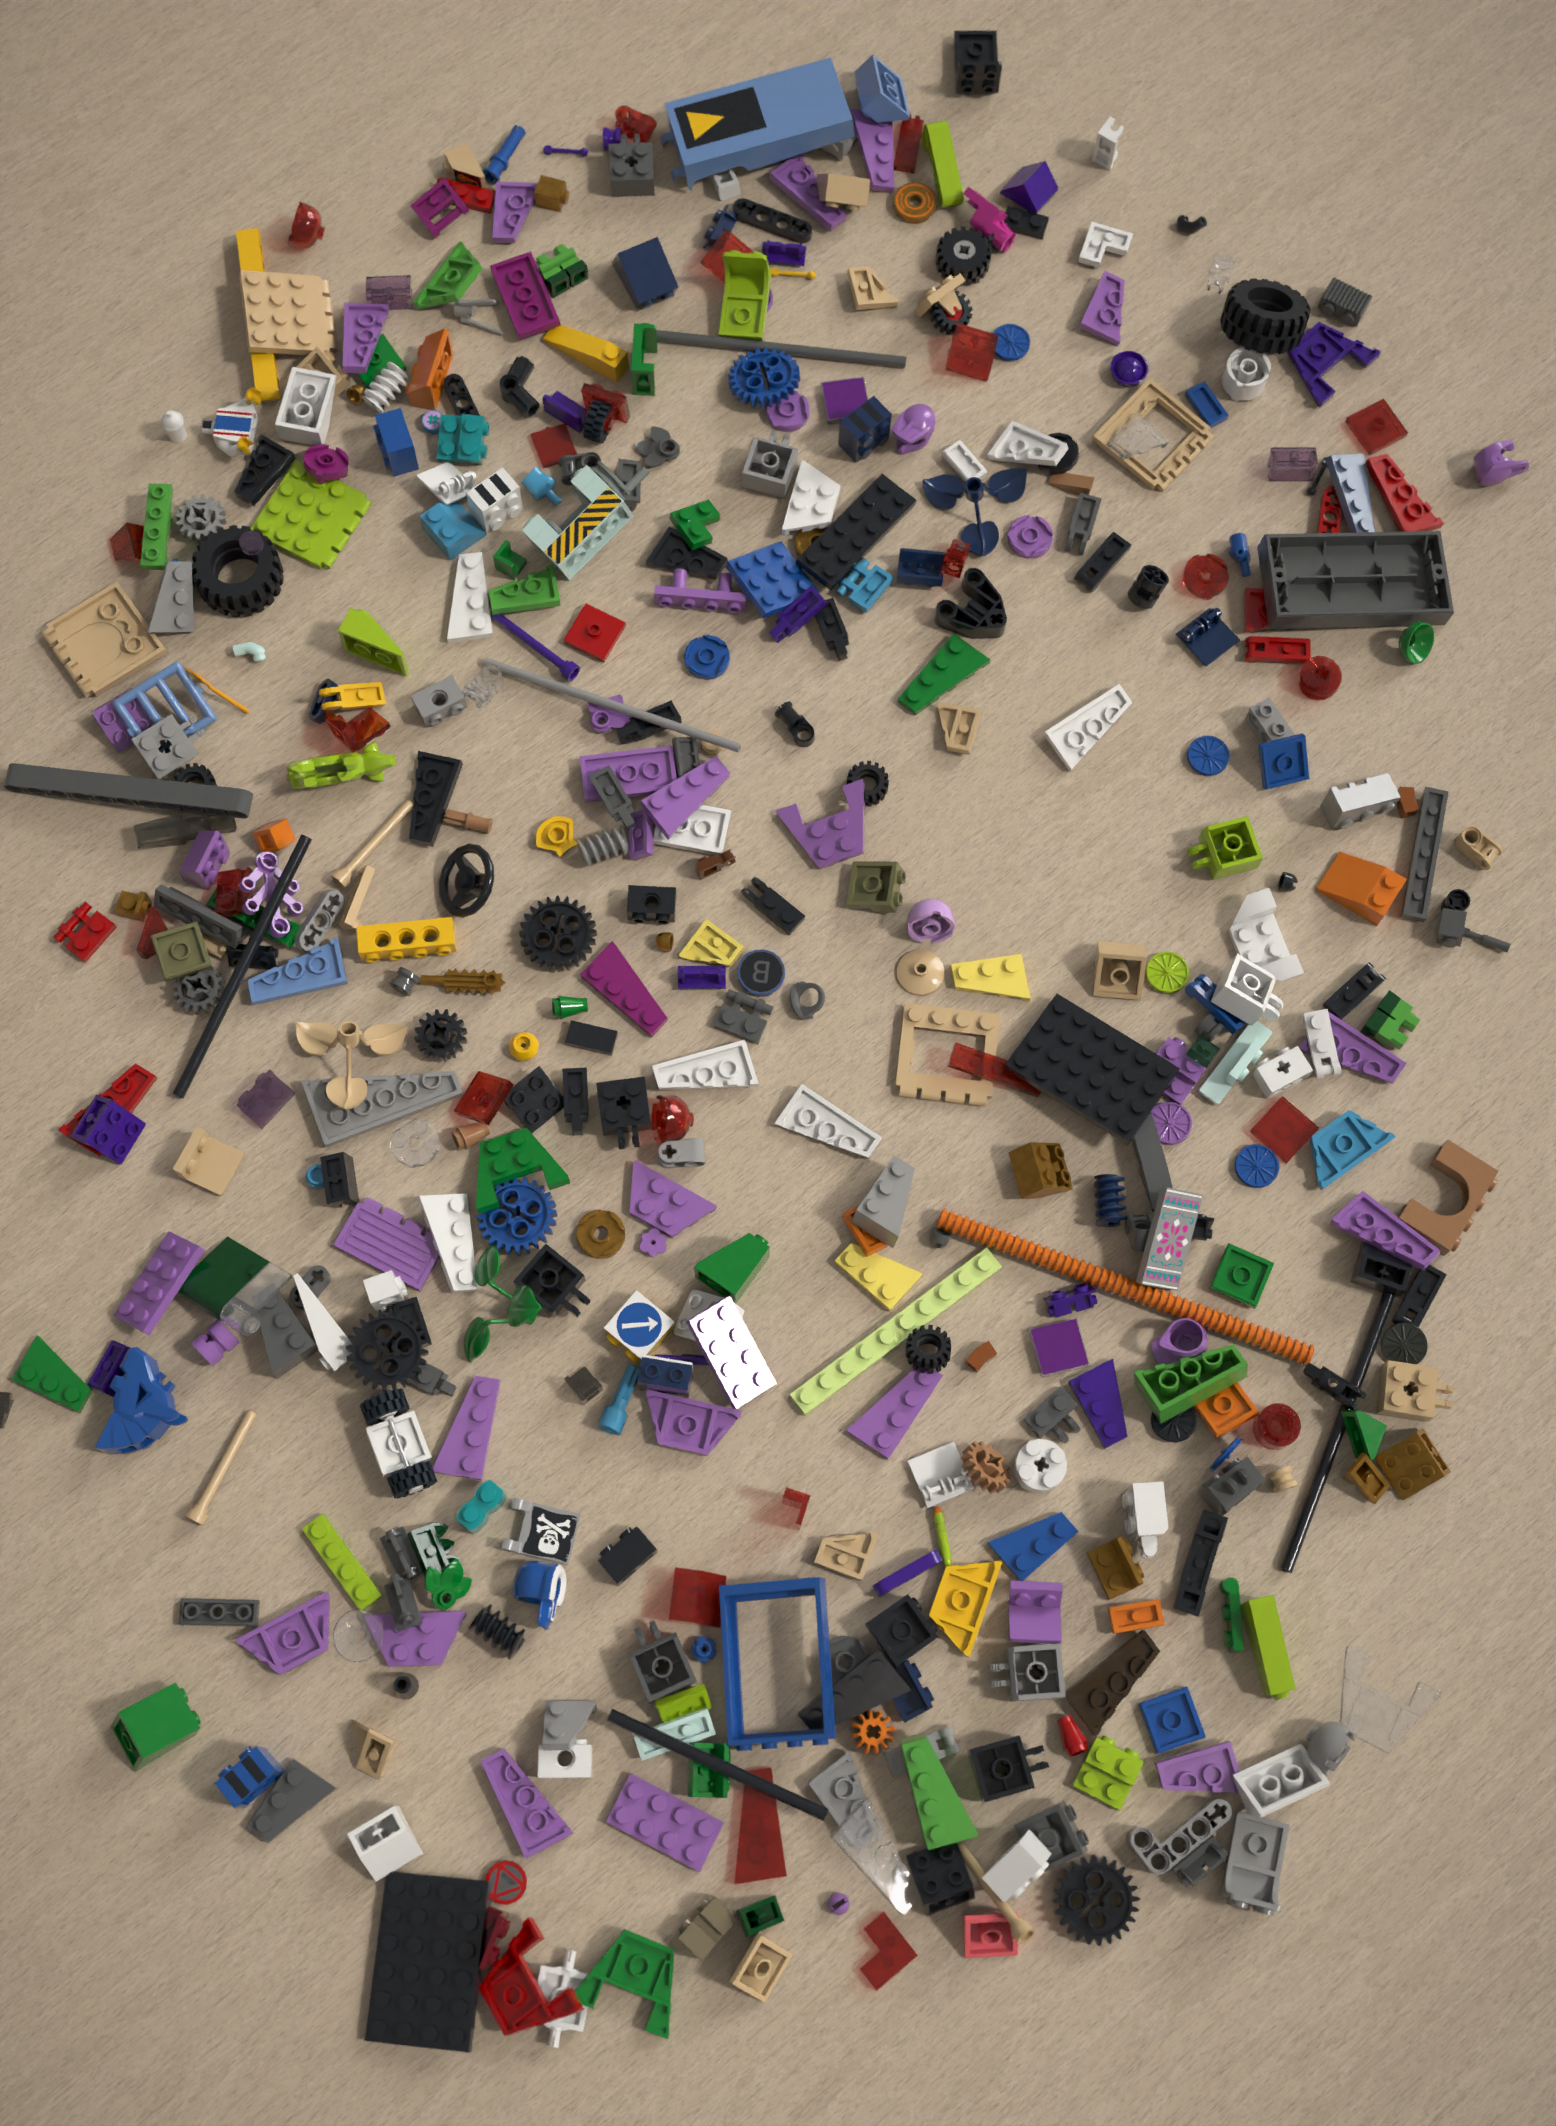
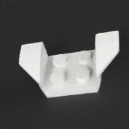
(1260, 939)

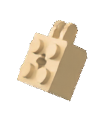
(1423, 1388)

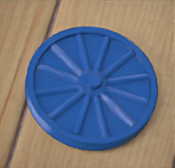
(1012, 342)
(1208, 755)
(1257, 1166)
(1225, 1453)

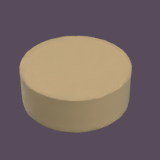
(709, 748)

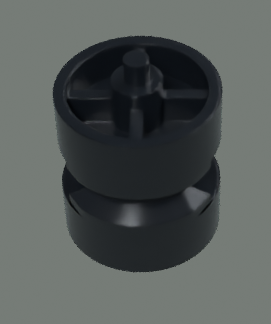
(1148, 586)

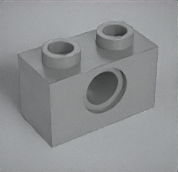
(444, 690)

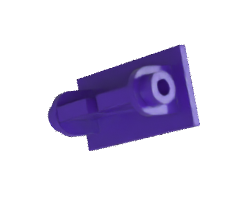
(784, 253)
(701, 977)
(1061, 1300)

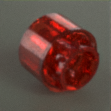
(1286, 1417)

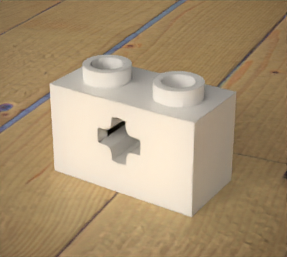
(1274, 1082)

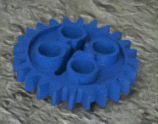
(780, 373)
(528, 1197)

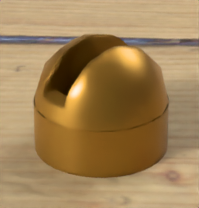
(353, 393)
(665, 941)

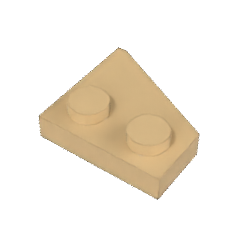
(869, 290)
(959, 726)
(847, 1554)

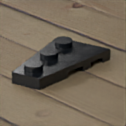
(264, 469)
(674, 553)

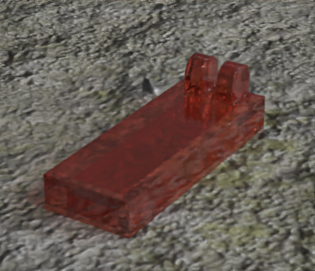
(908, 145)

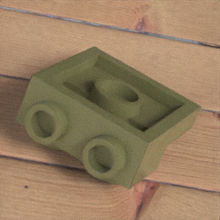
(876, 886)

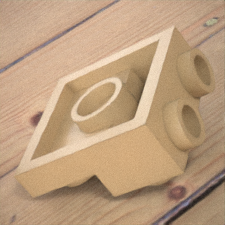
(324, 362)

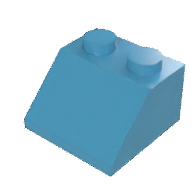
(451, 528)

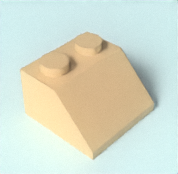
(843, 189)
(1119, 970)

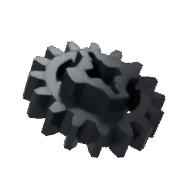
(448, 1029)

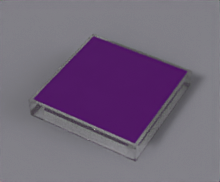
(842, 397)
(1059, 1347)

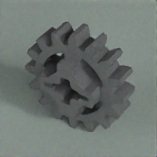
(202, 997)

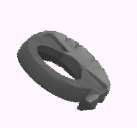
(795, 994)

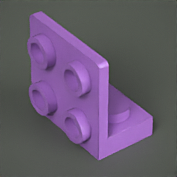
(114, 725)
(1035, 1612)

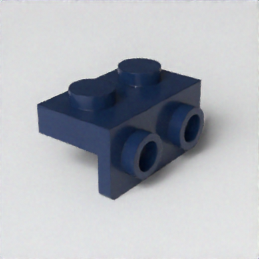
(920, 567)
(918, 1699)

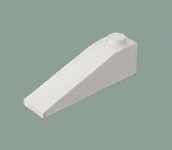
(327, 1334)

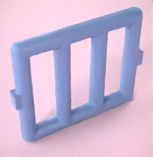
(158, 680)

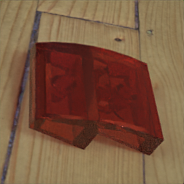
(971, 352)

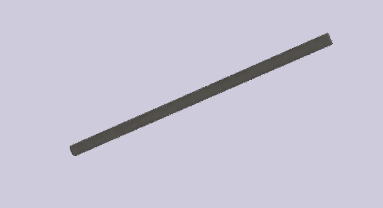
(794, 350)

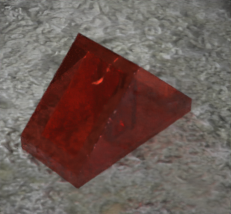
(153, 925)

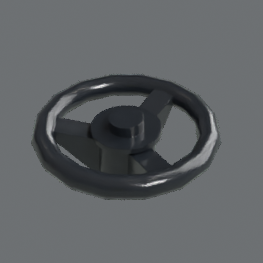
(468, 881)

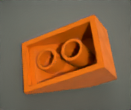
(1361, 886)

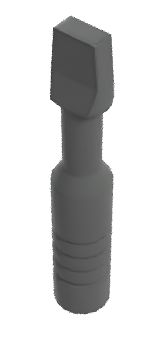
(1487, 940)

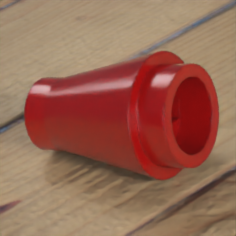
(1071, 1736)

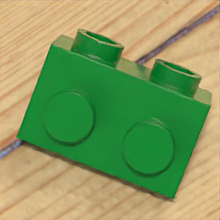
(705, 1781)

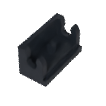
(339, 1179)

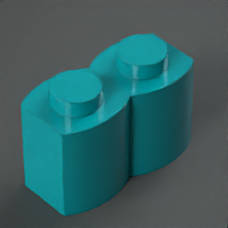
(486, 1501)

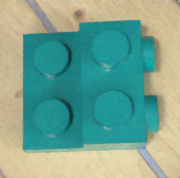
(462, 439)

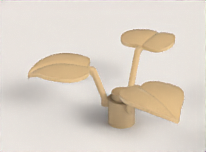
(318, 1036)

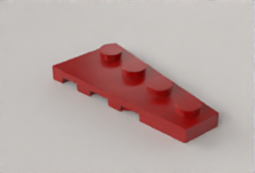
(125, 1091)

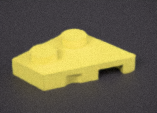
(712, 946)

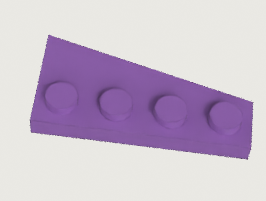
(1361, 1053)
(1382, 1229)
(893, 1414)
(469, 1437)
(526, 1809)

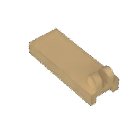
(348, 919)

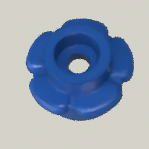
(708, 1654)

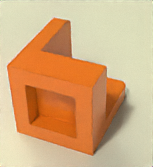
(274, 836)

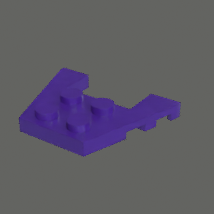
(1322, 350)

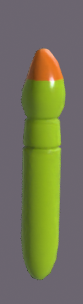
(939, 1520)

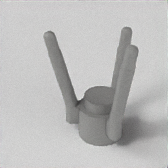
(466, 308)

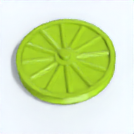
(1167, 972)

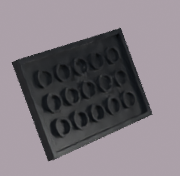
(1092, 1068)
(428, 1961)

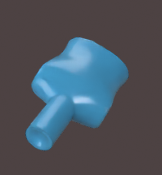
(541, 486)

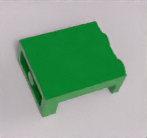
(643, 373)

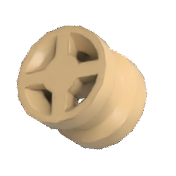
(1282, 1479)

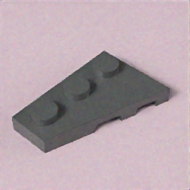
(290, 1798)

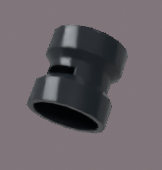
(1458, 899)

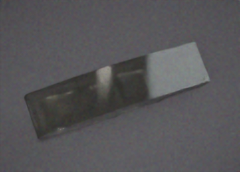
(179, 829)

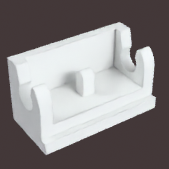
(1106, 144)

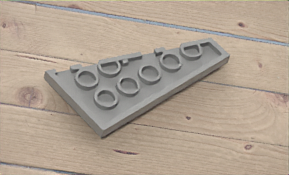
(386, 1102)

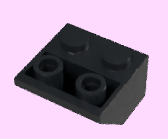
(1380, 1271)

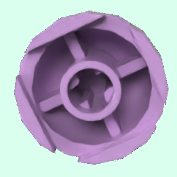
(930, 920)

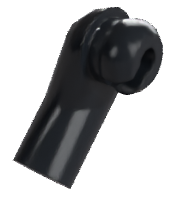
(1184, 225)

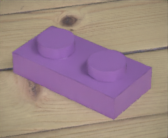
(641, 836)

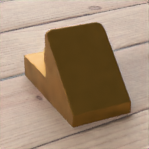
(1367, 1478)

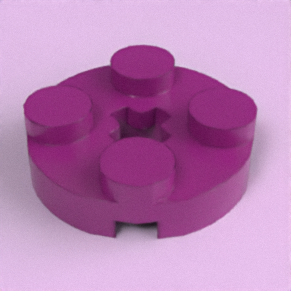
(334, 467)

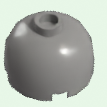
(1329, 1745)

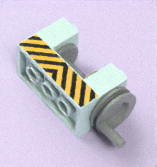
(590, 525)

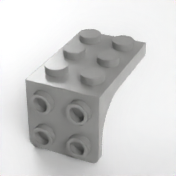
(1254, 1863)

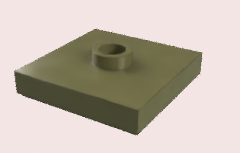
(181, 951)

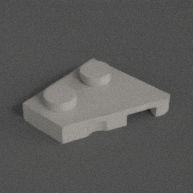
(564, 1722)

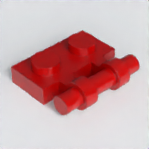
(90, 936)

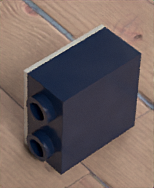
(665, 1376)

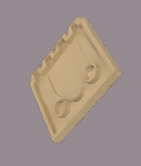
(287, 313)
(103, 641)

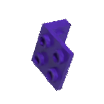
(108, 1129)

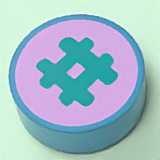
(431, 421)

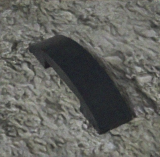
(1199, 1562)

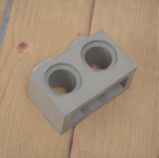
(1267, 722)

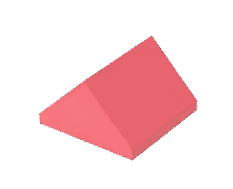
(987, 1935)

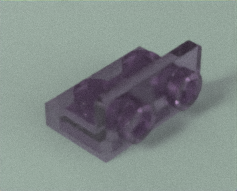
(265, 1098)

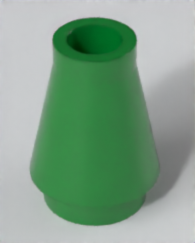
(568, 1006)

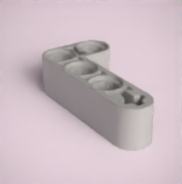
(1184, 1832)

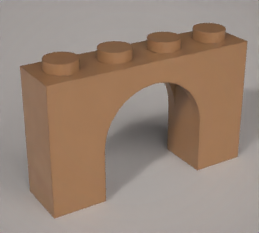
(1473, 1179)

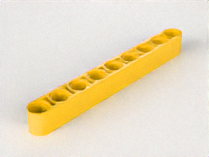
(263, 364)

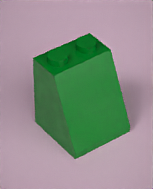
(734, 1266)
(155, 1725)

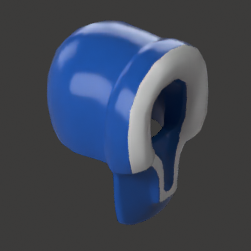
(541, 1585)

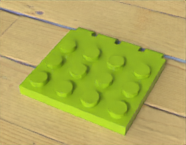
(311, 516)

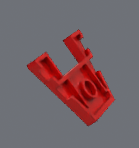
(515, 1993)

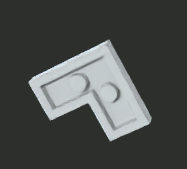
(1102, 239)

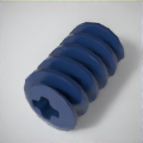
(1109, 1200)

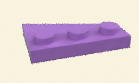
(1104, 310)

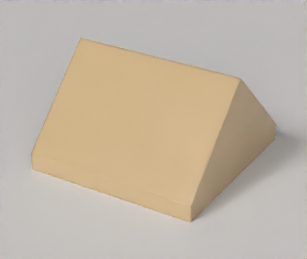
(760, 1967)

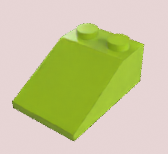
(367, 640)

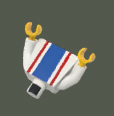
(235, 425)

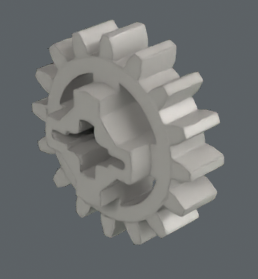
(198, 516)

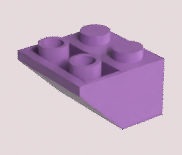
(205, 859)

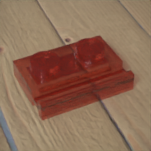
(229, 897)

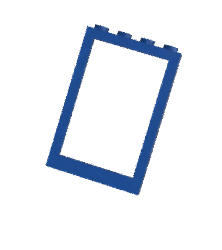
(731, 1661)

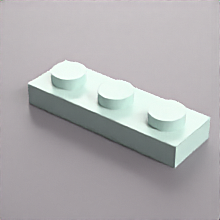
(686, 1728)

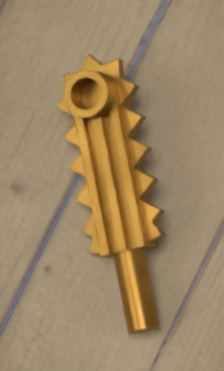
(466, 981)

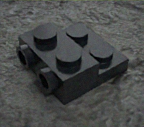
(902, 1630)

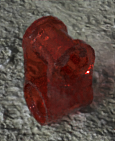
(635, 123)

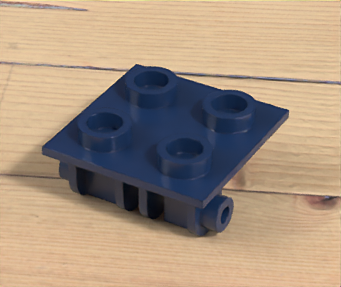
(1208, 636)

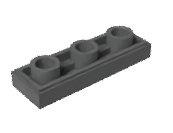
(235, 1612)

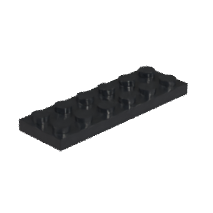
(856, 532)

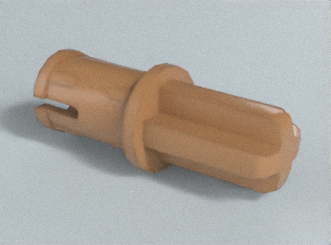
(468, 821)

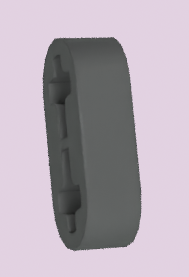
(317, 1288)

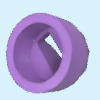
(834, 1899)

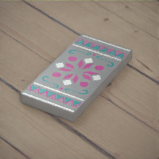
(1169, 1238)

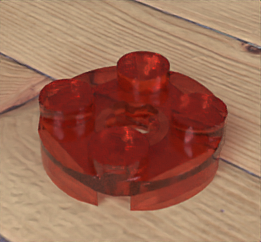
(1205, 587)

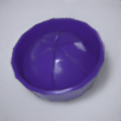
(1129, 368)

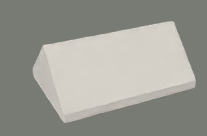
(1279, 1781)

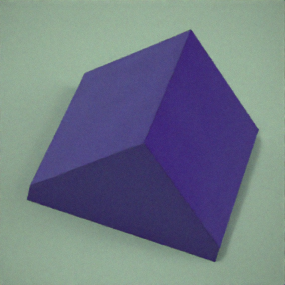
(1031, 187)

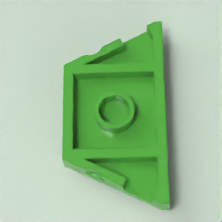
(450, 279)

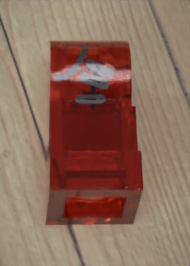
(956, 556)

